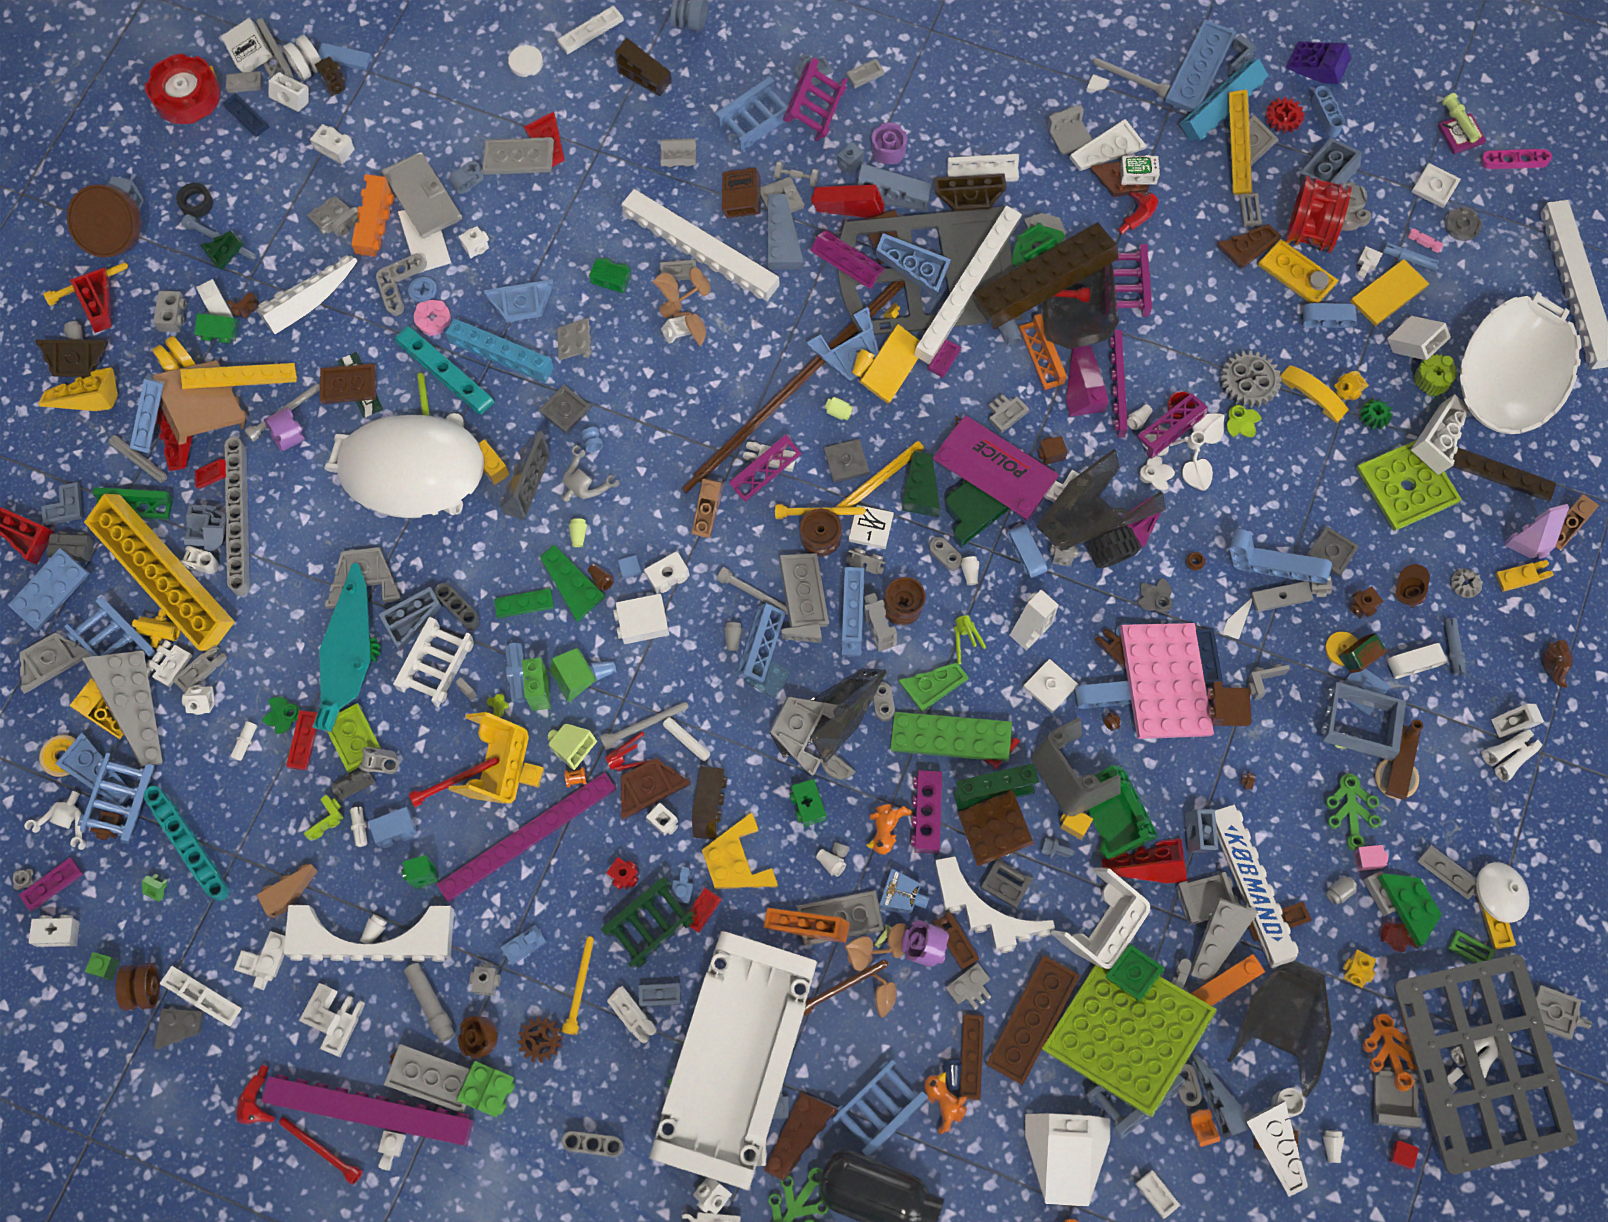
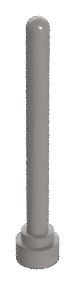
(1161, 89)
(254, 431)
(726, 576)
(609, 740)

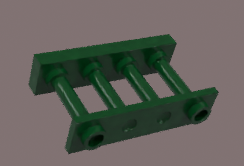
(990, 785)
(630, 915)

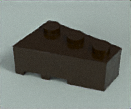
(641, 68)
(708, 802)

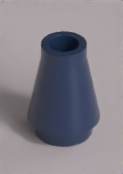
(953, 1072)

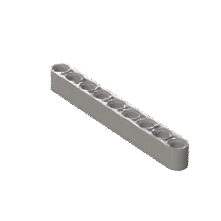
(240, 523)

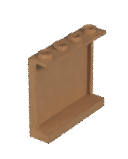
(197, 409)

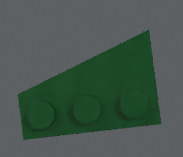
(921, 487)

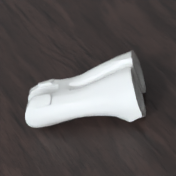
(1508, 768)
(1485, 1058)

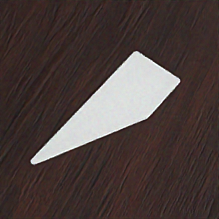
(1236, 621)

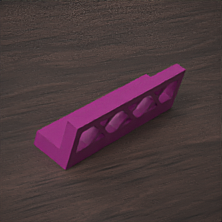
(847, 259)
(1175, 431)
(762, 461)

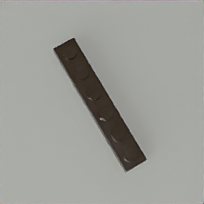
(1504, 474)

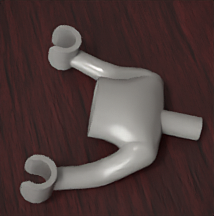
(578, 481)

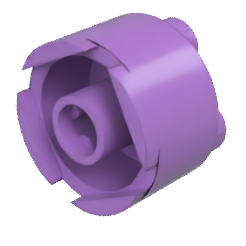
(889, 143)
(284, 430)
(925, 943)

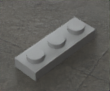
(1448, 872)

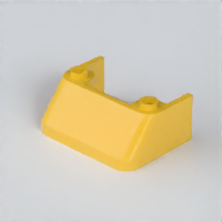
(508, 744)

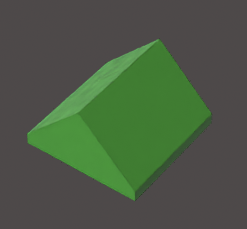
(571, 673)

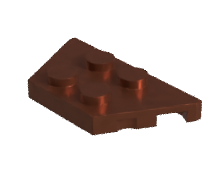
(1111, 179)
(648, 786)

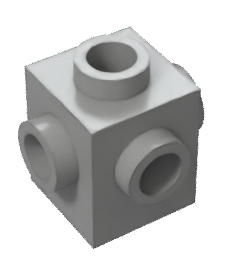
(1063, 557)
(486, 987)

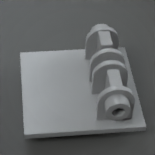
(327, 214)
(574, 339)

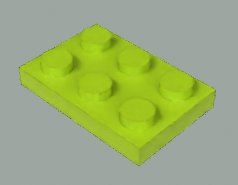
(351, 735)

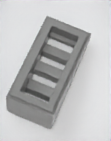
(804, 633)

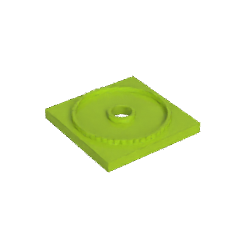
(1404, 507)

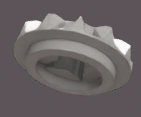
(1466, 591)

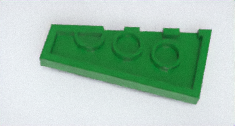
(572, 584)

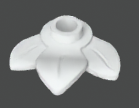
(1156, 473)

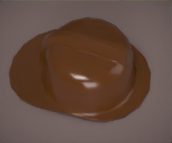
(1413, 585)

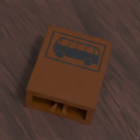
(741, 193)

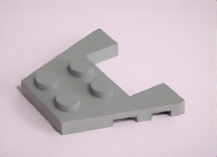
(373, 569)
(796, 724)

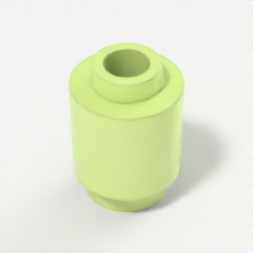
(838, 408)

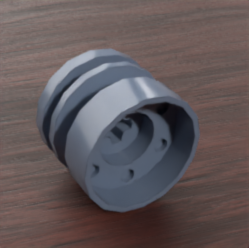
(689, 11)

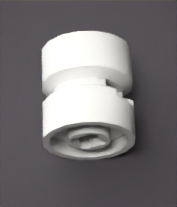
(1293, 1099)

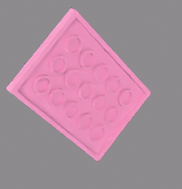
(1166, 681)

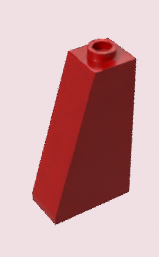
(853, 201)

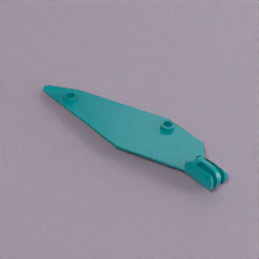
(344, 650)

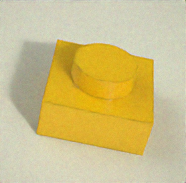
(531, 775)

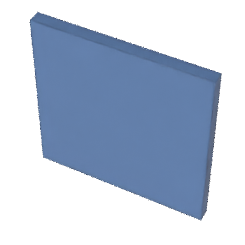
(1367, 681)

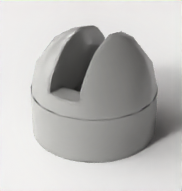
(840, 850)

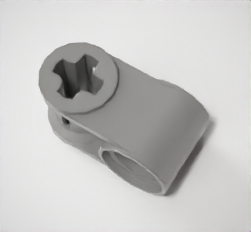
(377, 760)

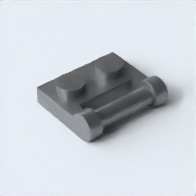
(1004, 888)

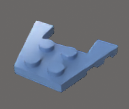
(843, 357)

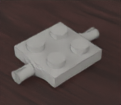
(1560, 1012)

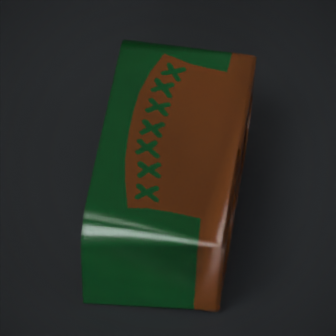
(1363, 653)

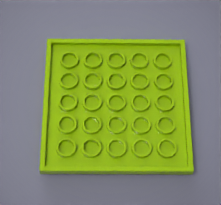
(1128, 1043)

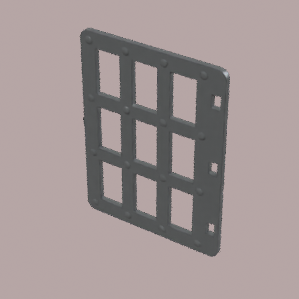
(1438, 1094)

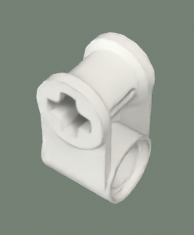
(196, 559)

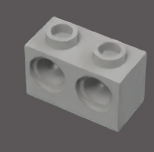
(166, 311)

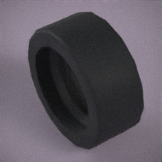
(191, 189)

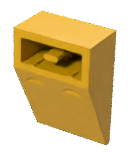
(93, 707)

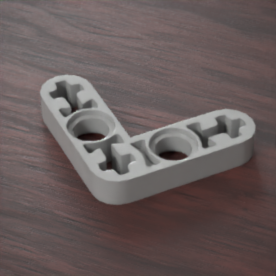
(393, 277)

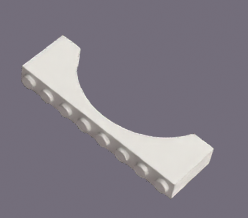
(427, 939)

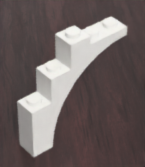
(980, 916)

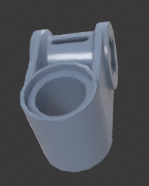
(465, 178)

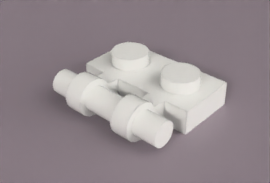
(172, 665)

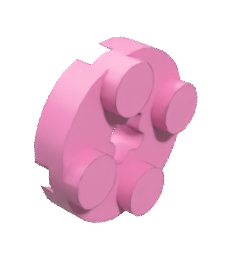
(428, 308)

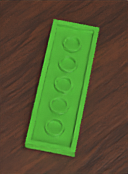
(951, 736)

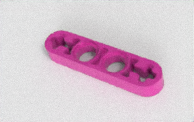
(1515, 156)

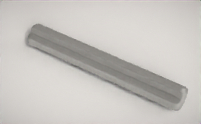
(138, 459)

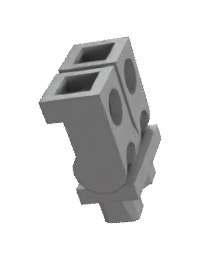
(876, 617)

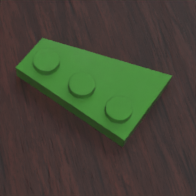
(934, 685)

